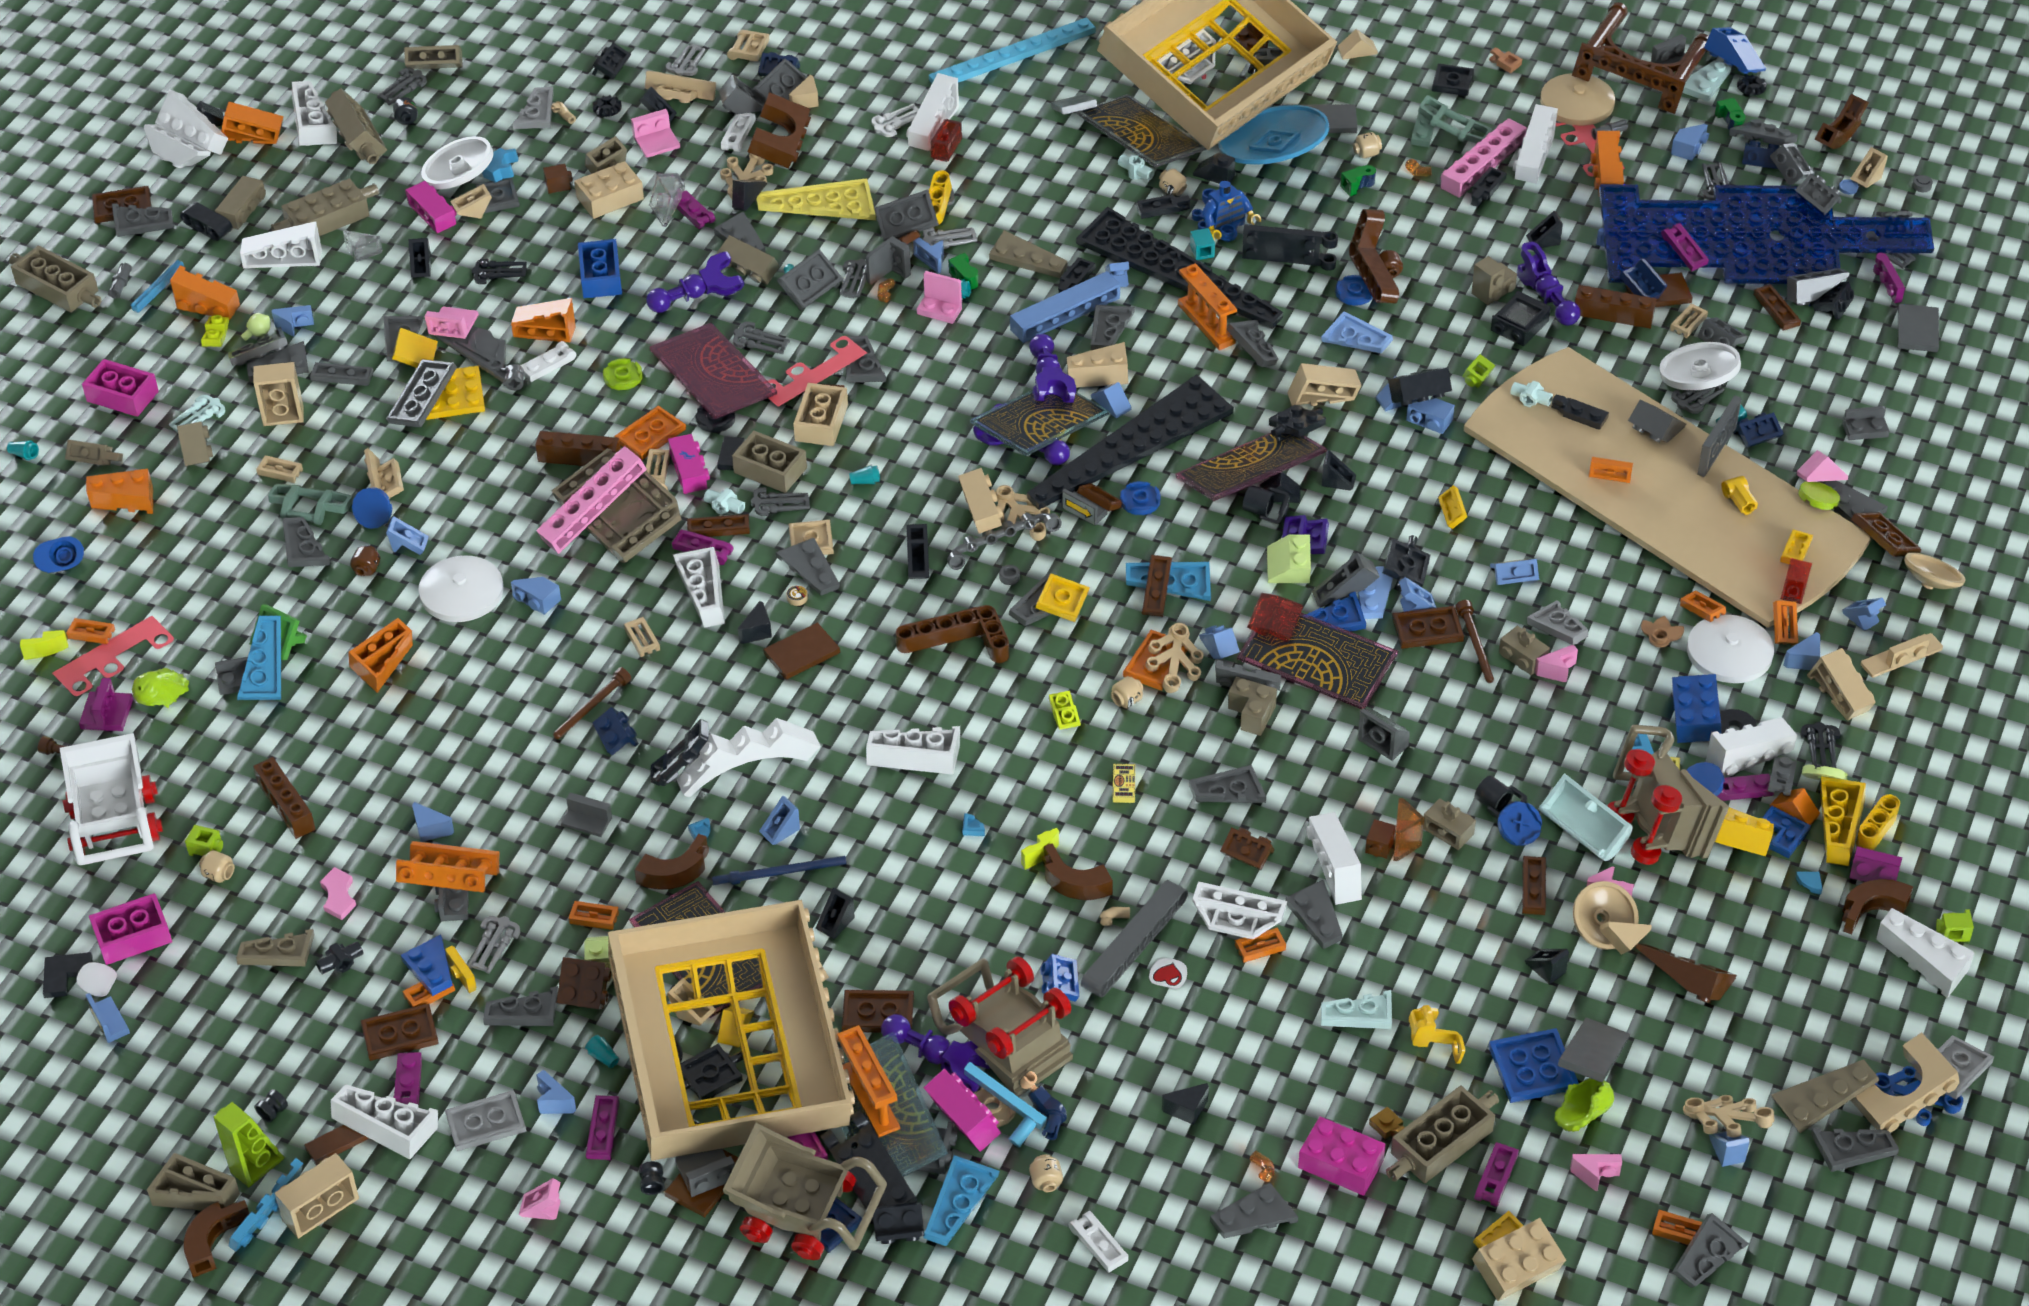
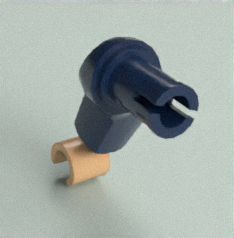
(1046, 1105)

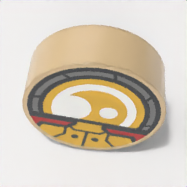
(797, 595)

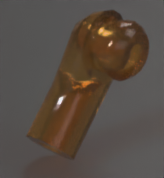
(1416, 169)
(883, 287)
(1265, 1164)

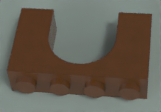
(781, 148)

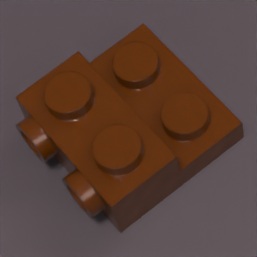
(584, 983)

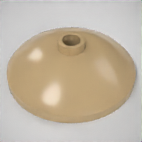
(1933, 572)
(1610, 903)

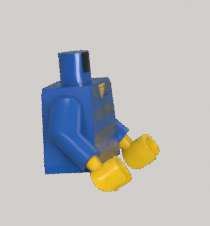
(1226, 206)

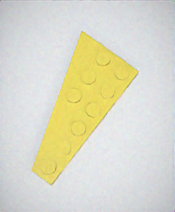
(834, 199)

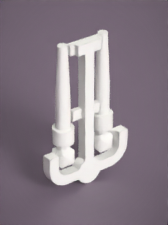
(894, 124)

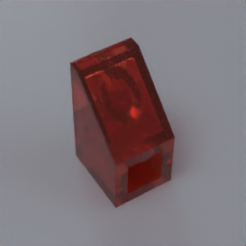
(1796, 580)

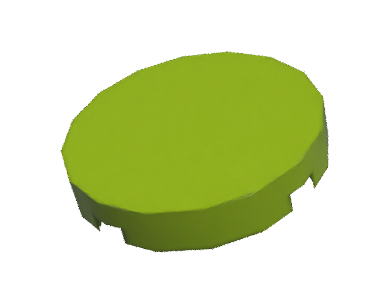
(622, 374)
(1819, 495)

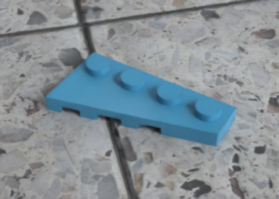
(1185, 578)
(263, 666)
(958, 1197)
(267, 1204)

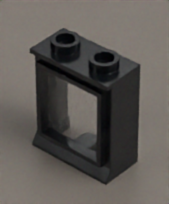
(1521, 318)

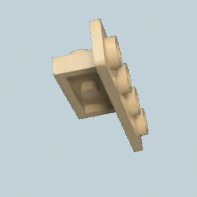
(680, 87)
(385, 477)
(1901, 654)

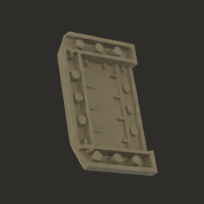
(632, 518)

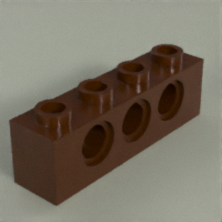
(284, 797)

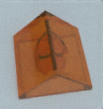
(1408, 830)

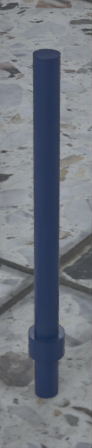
(735, 877)

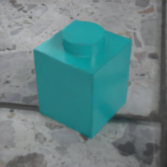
(1202, 244)

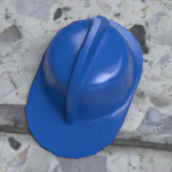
(58, 554)

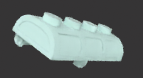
(1586, 818)

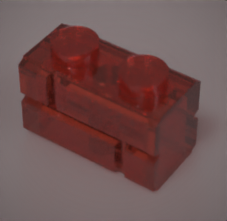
(946, 140)

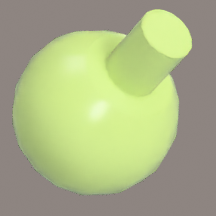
(257, 325)

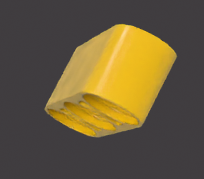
(940, 193)
(1878, 822)

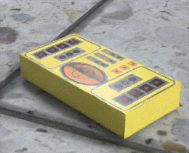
(1124, 783)

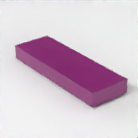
(602, 1127)

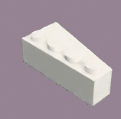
(938, 105)
(311, 118)
(186, 121)
(1536, 144)
(283, 248)
(702, 581)
(1750, 746)
(915, 750)
(1336, 857)
(1925, 950)
(384, 1120)

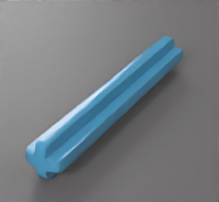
(155, 288)

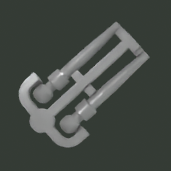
(678, 67)
(949, 235)
(503, 923)

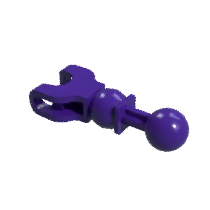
(1538, 275)
(693, 286)
(1050, 377)
(1055, 453)
(936, 1048)

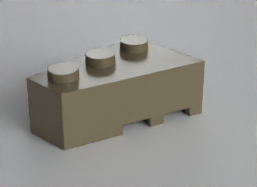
(191, 1185)

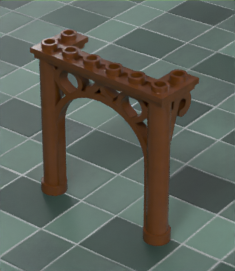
(1647, 73)

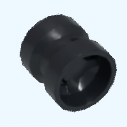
(271, 1105)
(651, 1176)

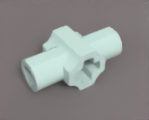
(1136, 167)
(1531, 394)
(724, 501)

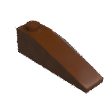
(1703, 980)

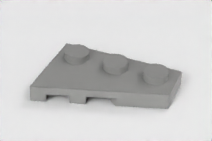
(537, 111)
(1558, 623)

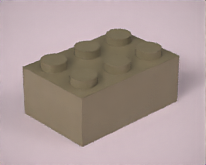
(769, 461)

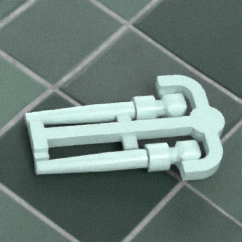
(201, 415)

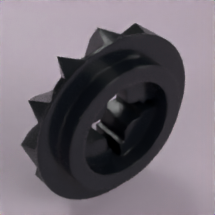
(1757, 88)
(607, 110)

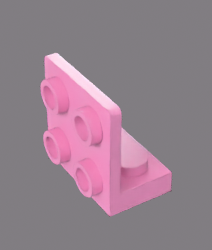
(654, 133)
(941, 297)
(450, 322)

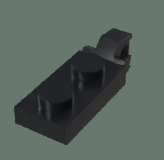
(1487, 185)
(1162, 205)
(1076, 274)
(1580, 411)

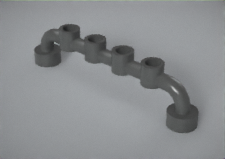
(970, 544)

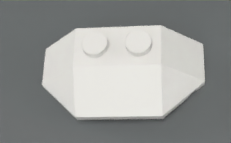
(1191, 51)
(173, 147)
(1237, 911)

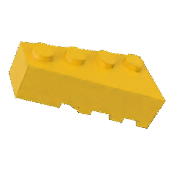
(1841, 813)
(1745, 832)

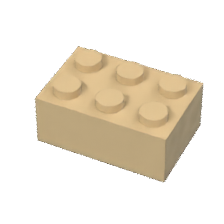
(609, 189)
(278, 394)
(820, 414)
(316, 1195)
(1518, 1259)

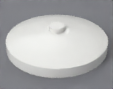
(457, 162)
(1700, 366)
(461, 588)
(1730, 648)

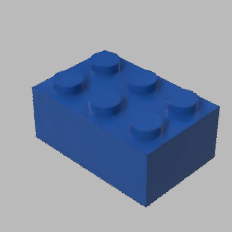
(599, 268)
(1696, 707)

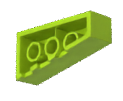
(245, 1145)

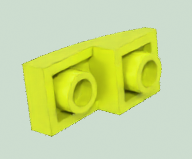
(216, 331)
(49, 644)
(1064, 710)
(1033, 854)

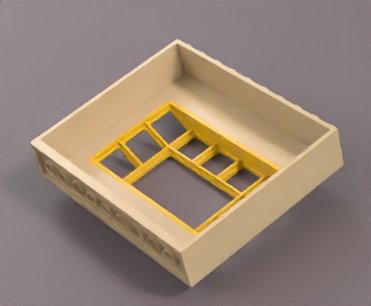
(1159, 26)
(797, 1013)

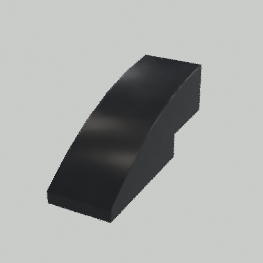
(917, 551)

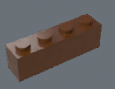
(1615, 306)
(572, 448)

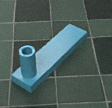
(1031, 1116)

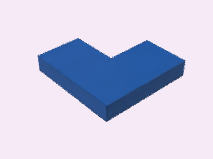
(1789, 829)

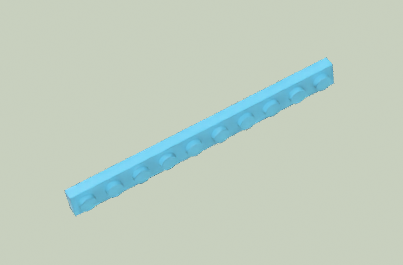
(1018, 51)

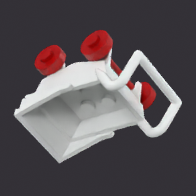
(106, 796)

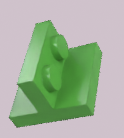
(289, 632)

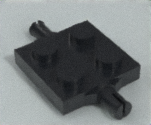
(1297, 421)
(1406, 561)
(711, 1072)

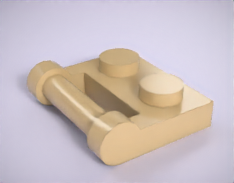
(753, 47)

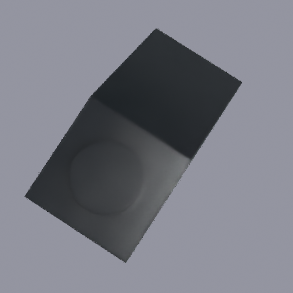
(1216, 168)

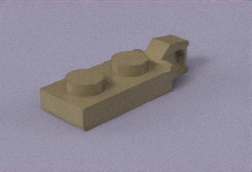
(91, 453)

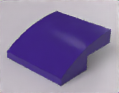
(1315, 528)

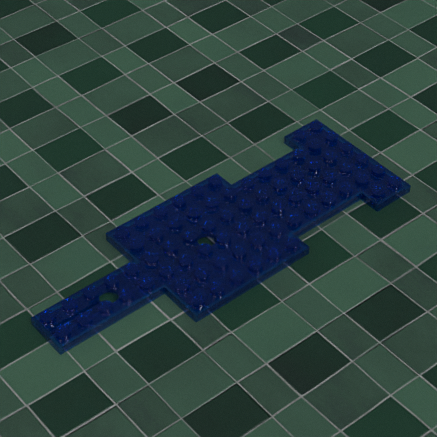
(1738, 229)

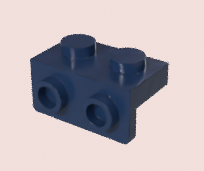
(1759, 155)
(1643, 280)
(615, 730)

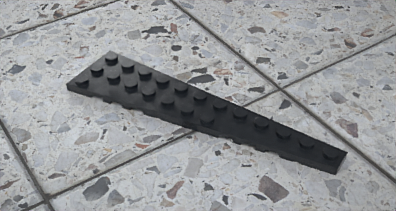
(1125, 242)
(1162, 424)

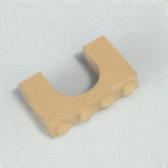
(1937, 1075)

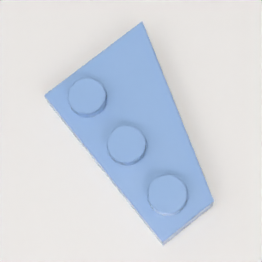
(1357, 334)
(1375, 596)

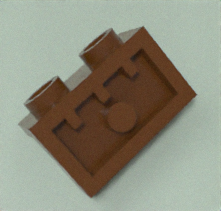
(1249, 37)
(1246, 848)

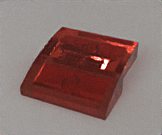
(1275, 616)

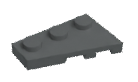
(741, 229)
(264, 344)
(866, 367)
(301, 545)
(1226, 675)
(1316, 913)
(524, 1011)
(1253, 1211)

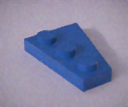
(1343, 614)
(429, 965)

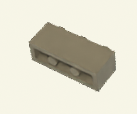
(433, 57)
(242, 200)
(750, 260)

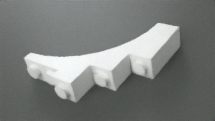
(747, 745)

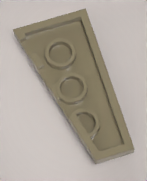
(1023, 254)
(1822, 1095)

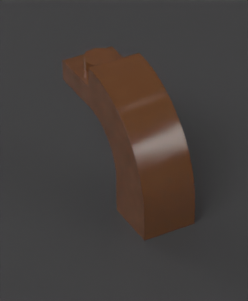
(1846, 124)
(675, 872)
(1075, 883)
(1874, 895)
(204, 1231)

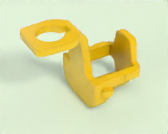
(1424, 1031)

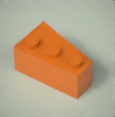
(251, 124)
(1606, 159)
(202, 296)
(545, 321)
(121, 490)
(381, 653)

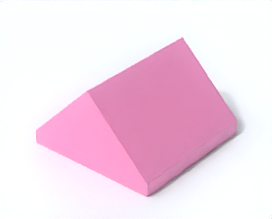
(1820, 468)

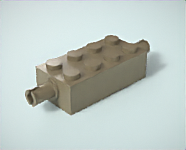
(355, 126)
(329, 207)
(55, 279)
(1442, 1134)

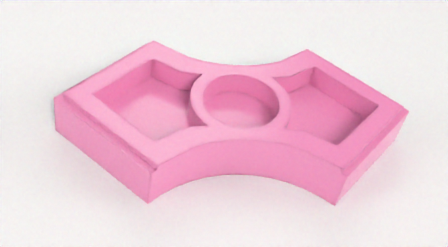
(339, 902)

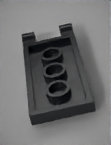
(1289, 245)
(872, 1149)

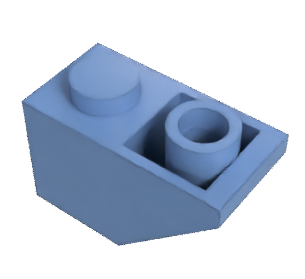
(1689, 141)
(1431, 414)
(537, 593)
(1219, 641)

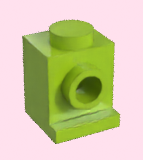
(1478, 371)
(203, 840)
(1956, 926)

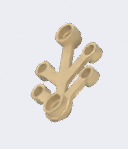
(732, 163)
(1006, 495)
(1175, 655)
(1698, 1109)

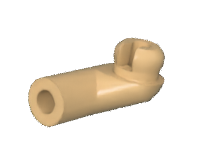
(561, 109)
(1114, 912)

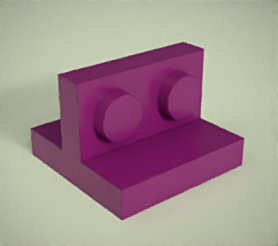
(106, 708)
(1874, 865)

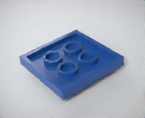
(1531, 1066)

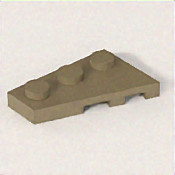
(277, 952)

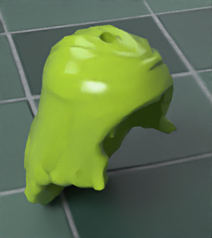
(159, 687)
(1584, 1104)

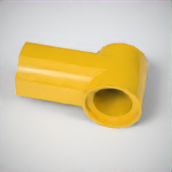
(1738, 491)

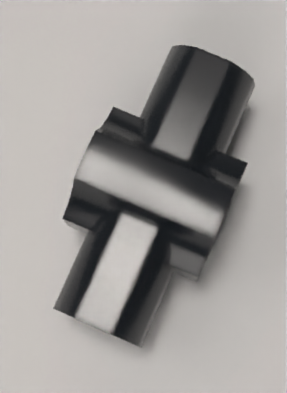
(339, 957)

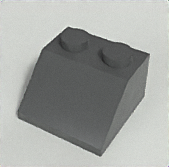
(738, 97)
(1655, 421)
(1382, 734)

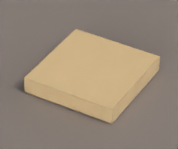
(813, 529)

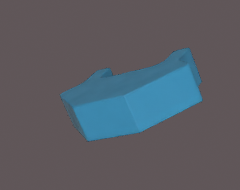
(499, 166)

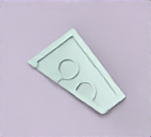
(1707, 80)
(1360, 1013)

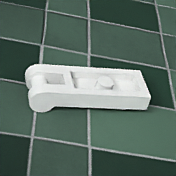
(738, 132)
(548, 361)
(1099, 1241)

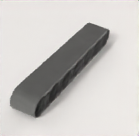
(1134, 938)

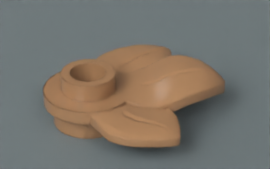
(1661, 632)

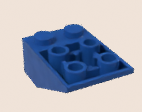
(1734, 49)

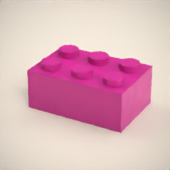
(120, 387)
(130, 928)
(963, 1109)
(1341, 1155)

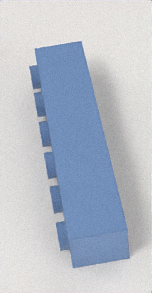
(1064, 306)

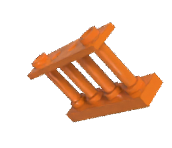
(1200, 314)
(447, 866)
(869, 1081)

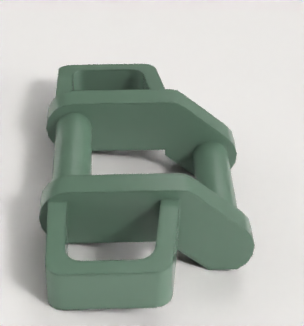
(1443, 110)
(323, 504)

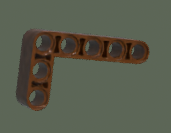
(1367, 259)
(956, 627)

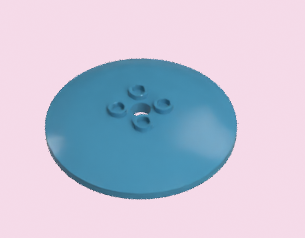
(1276, 135)

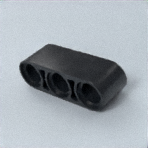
(206, 221)

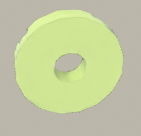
(1810, 772)

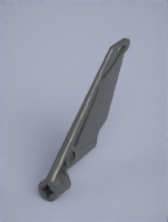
(489, 354)

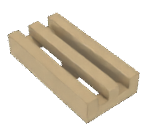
(1693, 321)
(659, 452)
(276, 470)
(647, 648)

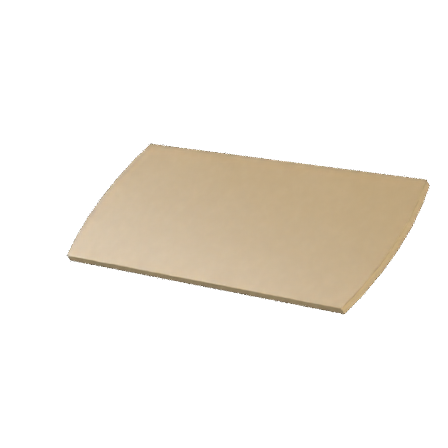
(1666, 502)

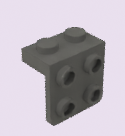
(887, 257)
(704, 1170)

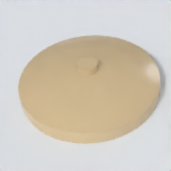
(1578, 100)

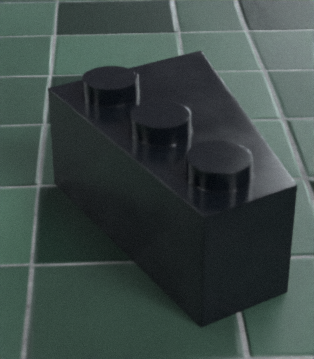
(1420, 386)

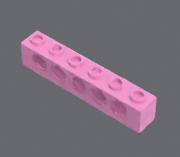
(1485, 154)
(591, 499)

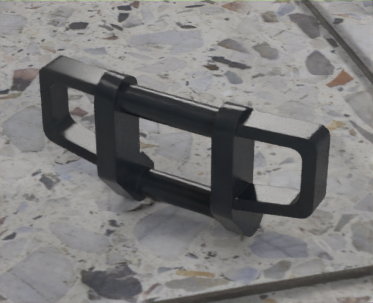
(671, 764)

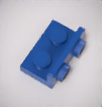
(1061, 974)

